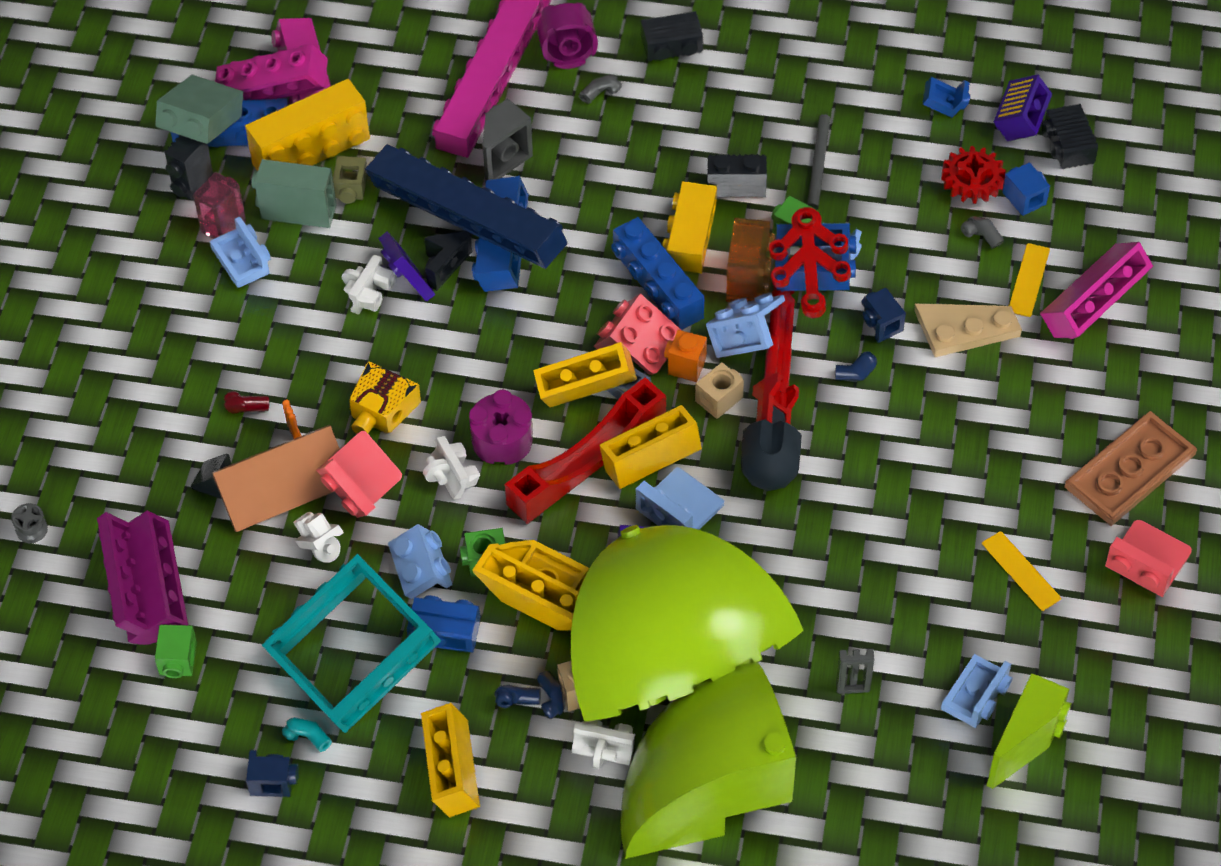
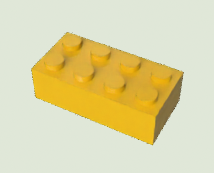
(311, 127)

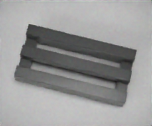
(854, 661)

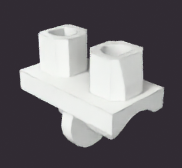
(363, 282)
(446, 468)
(318, 536)
(604, 743)

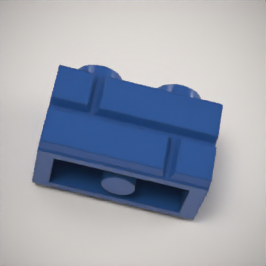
(452, 622)

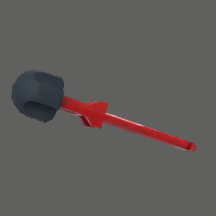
(771, 444)

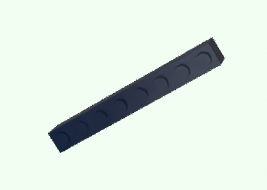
(467, 205)

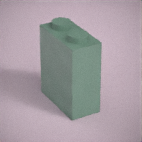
(199, 109)
(295, 193)

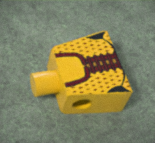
(382, 399)

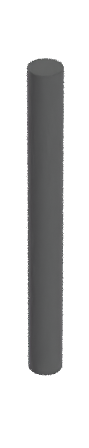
(818, 161)

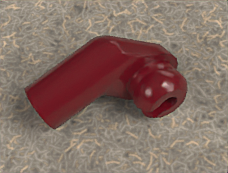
(237, 404)

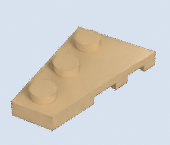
(965, 327)

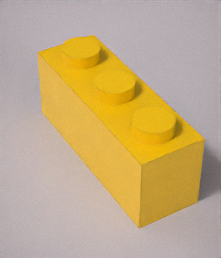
(691, 225)
(585, 375)
(650, 446)
(450, 760)

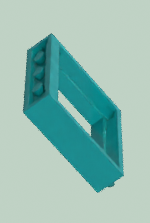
(384, 676)

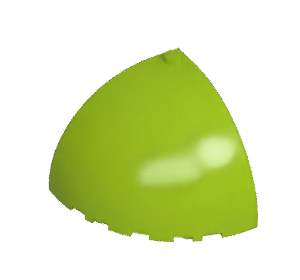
(667, 615)
(707, 761)

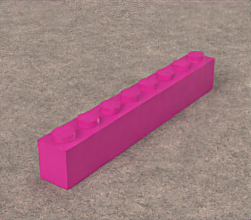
(487, 75)

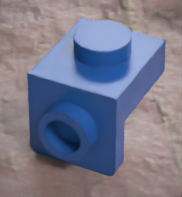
(946, 98)

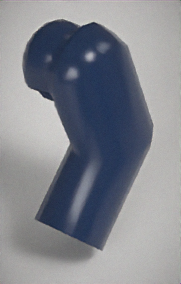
(858, 370)
(553, 689)
(508, 694)

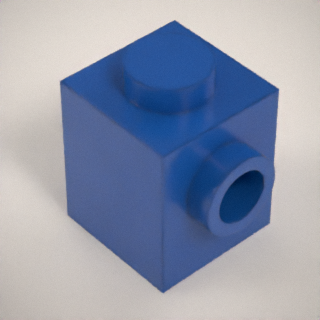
(1026, 188)

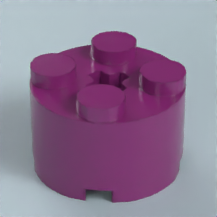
(567, 35)
(501, 428)

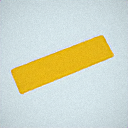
(1029, 279)
(1021, 571)

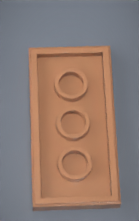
(1130, 468)
(276, 478)

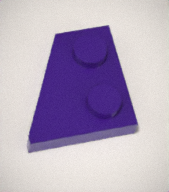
(402, 265)

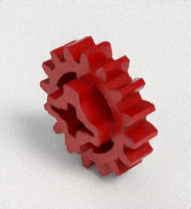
(973, 174)

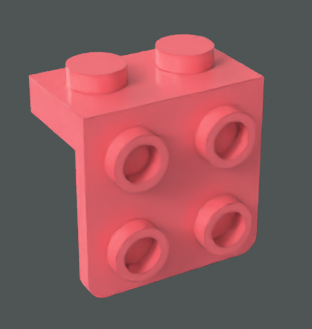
(641, 330)
(359, 474)
(1148, 557)

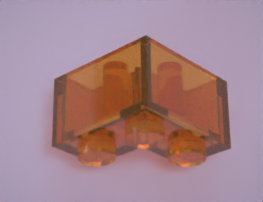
(748, 261)

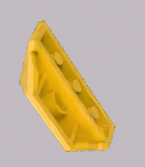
(533, 580)

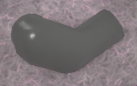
(598, 85)
(982, 227)

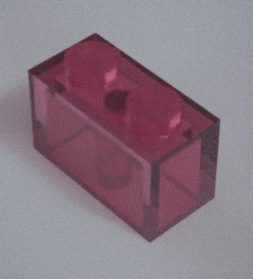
(218, 205)

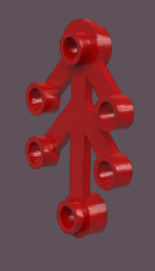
(809, 255)

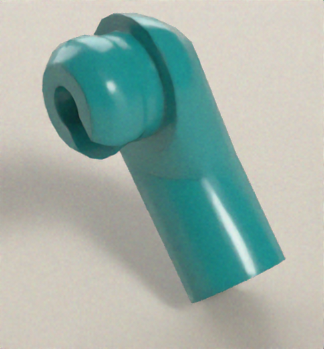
(308, 729)

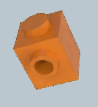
(686, 355)

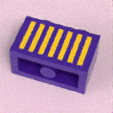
(1022, 108)

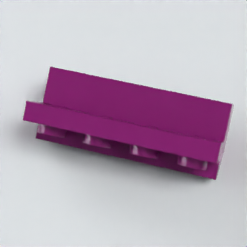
(141, 575)

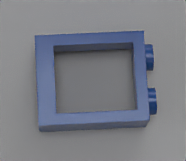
(825, 278)

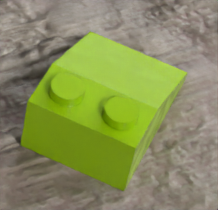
(1030, 731)

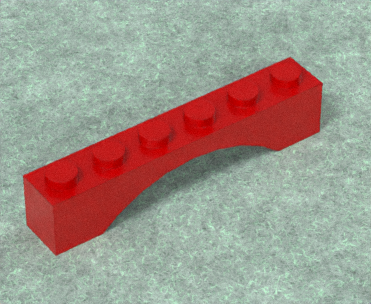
(545, 483)

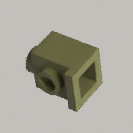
(350, 185)

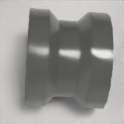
(22, 519)

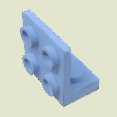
(743, 326)
(678, 501)

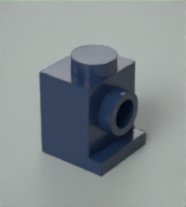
(883, 314)
(270, 775)

